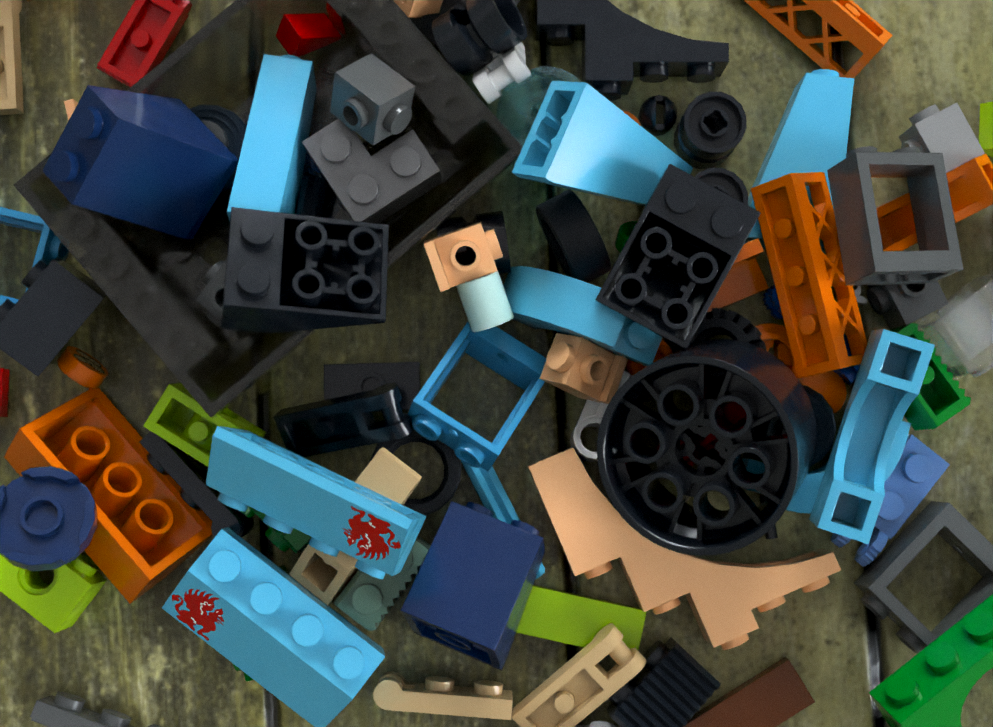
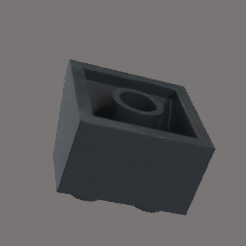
(47, 313)

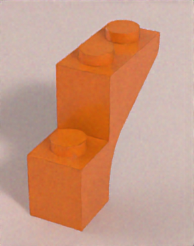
(969, 192)

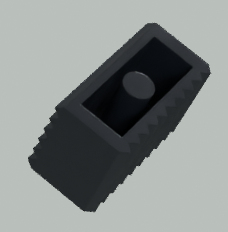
(664, 691)

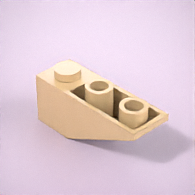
(329, 575)

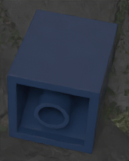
(140, 160)
(475, 583)

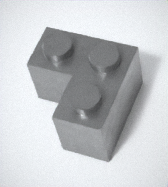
(375, 184)

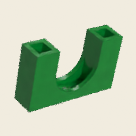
(938, 679)

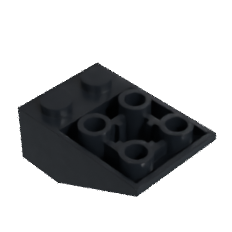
(677, 256)
(303, 272)

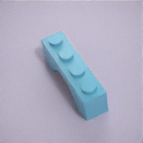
(856, 469)

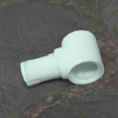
(485, 302)

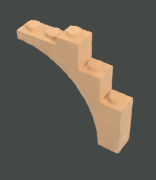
(717, 591)

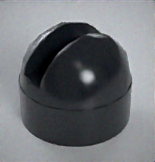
(648, 111)

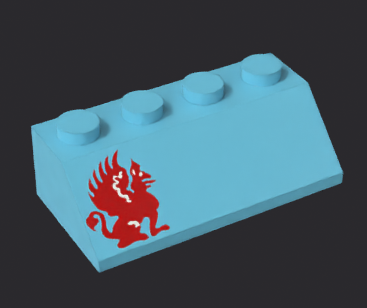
(312, 500)
(274, 629)

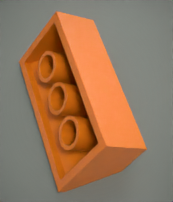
(140, 513)

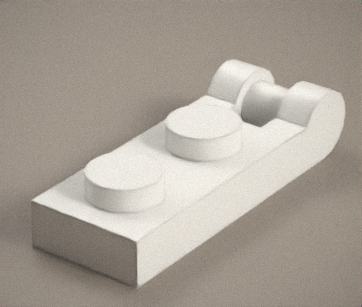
(501, 72)

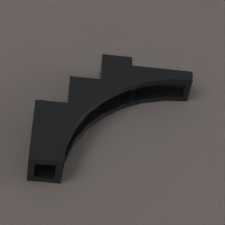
(624, 47)

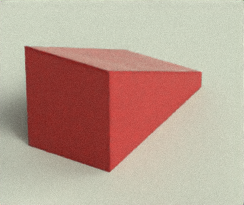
(306, 33)

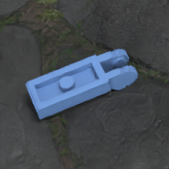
(904, 490)

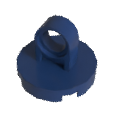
(45, 519)

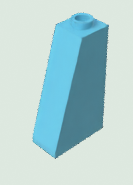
(809, 134)
(272, 147)
(592, 147)

